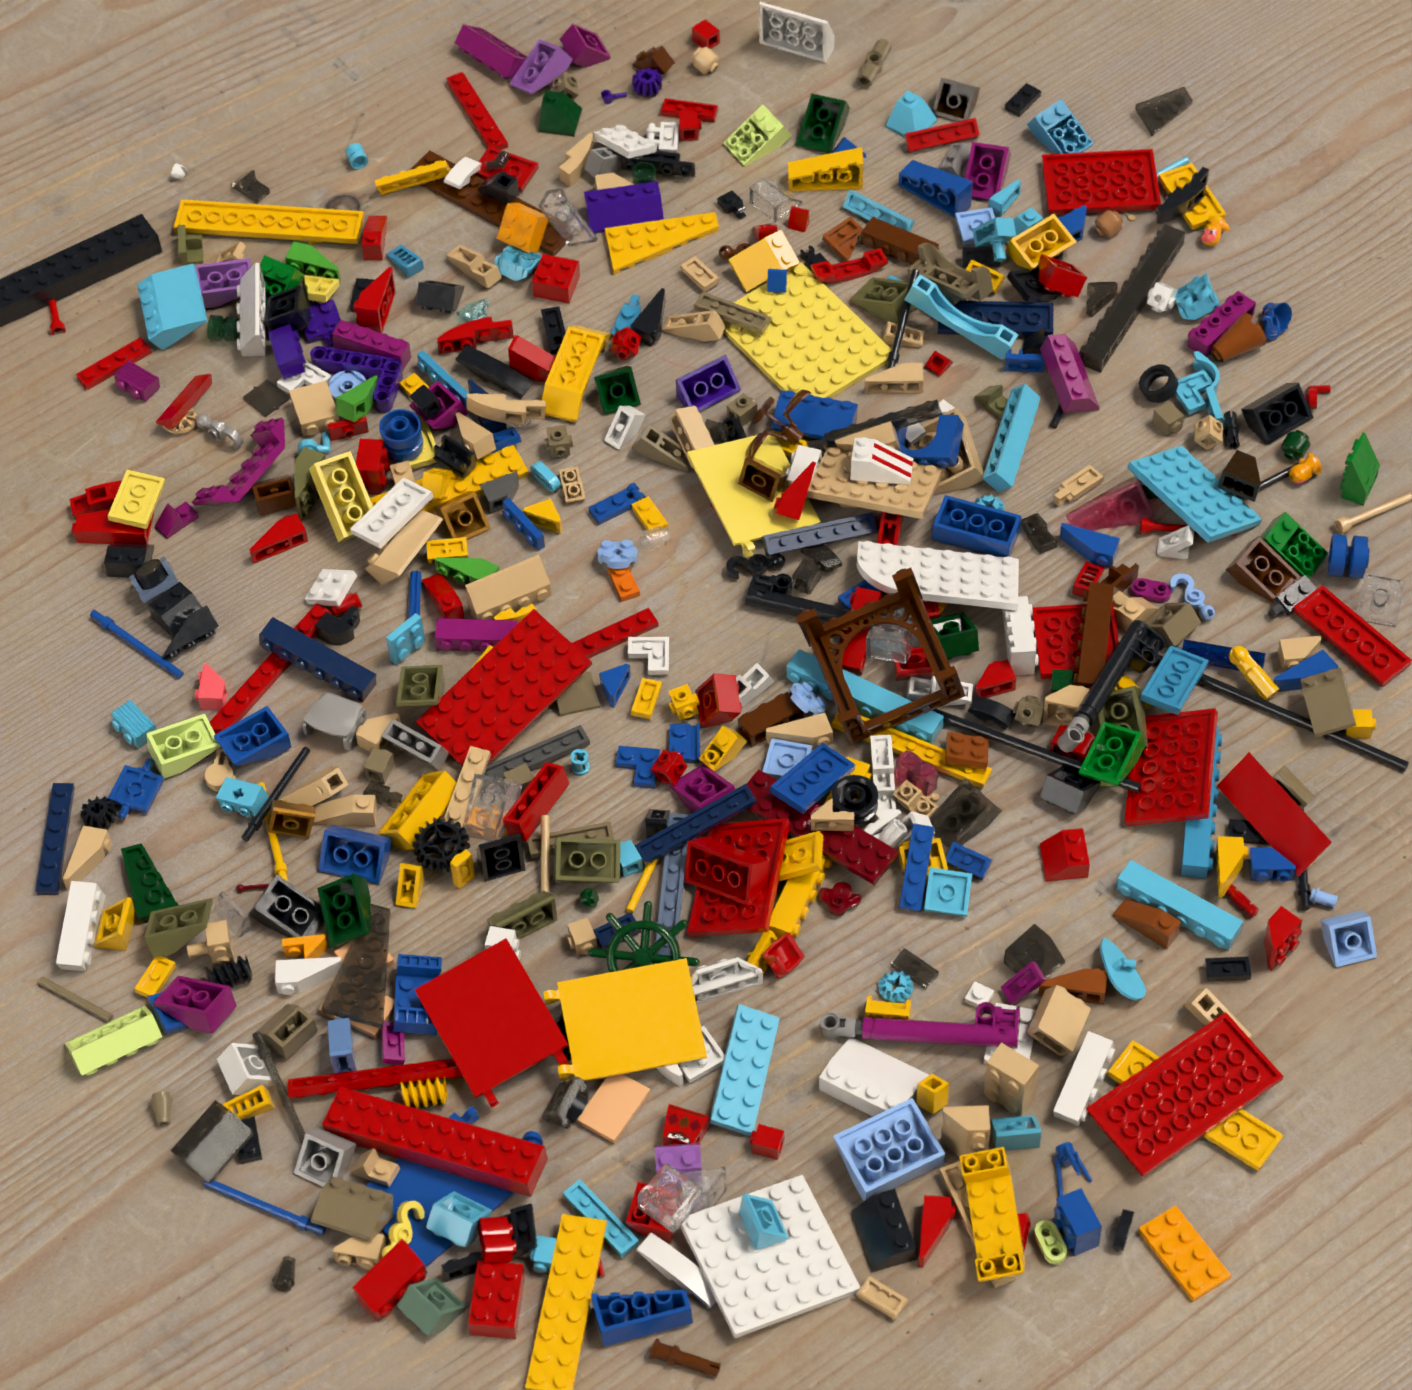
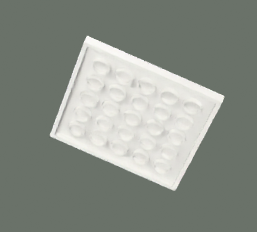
(775, 1281)

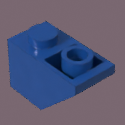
(1075, 222)
(1269, 864)

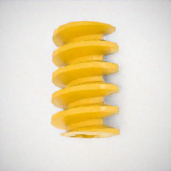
(424, 1093)

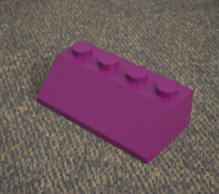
(490, 50)
(1068, 374)

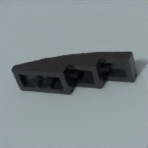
(492, 369)

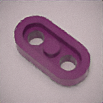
(1150, 590)

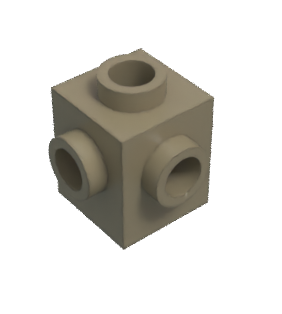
(566, 84)
(558, 441)
(1036, 708)

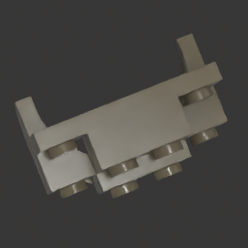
(950, 278)

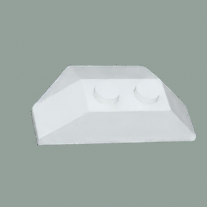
(724, 978)

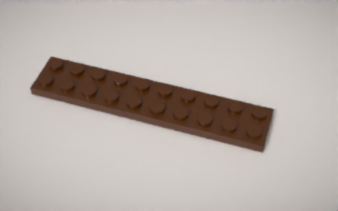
(483, 205)

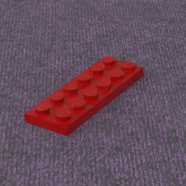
(1352, 635)

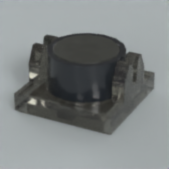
(567, 1102)

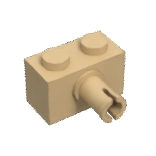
(217, 944)

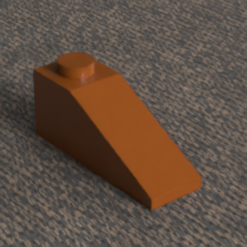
(1149, 921)
(1083, 984)

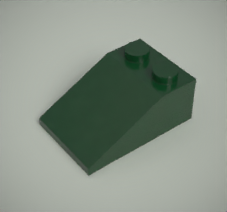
(822, 123)
(346, 909)

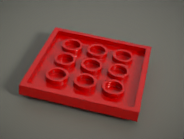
(1058, 637)

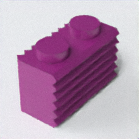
(136, 381)

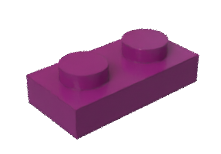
(1023, 983)
(392, 1045)

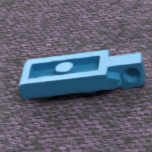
(627, 315)

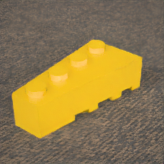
(827, 172)

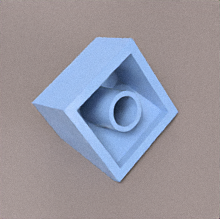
(1349, 938)

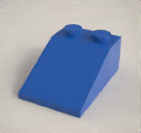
(254, 738)

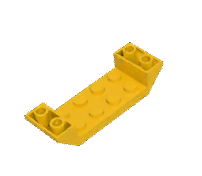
(572, 371)
(993, 1214)

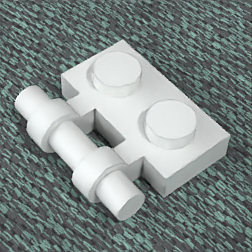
(668, 136)

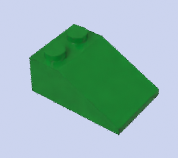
(1112, 754)

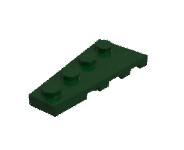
(145, 883)

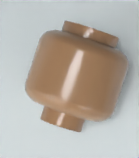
(1108, 224)

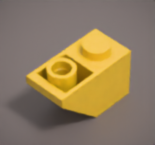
(722, 748)

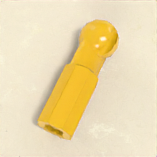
(1253, 672)

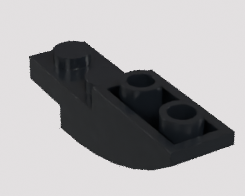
(1185, 199)

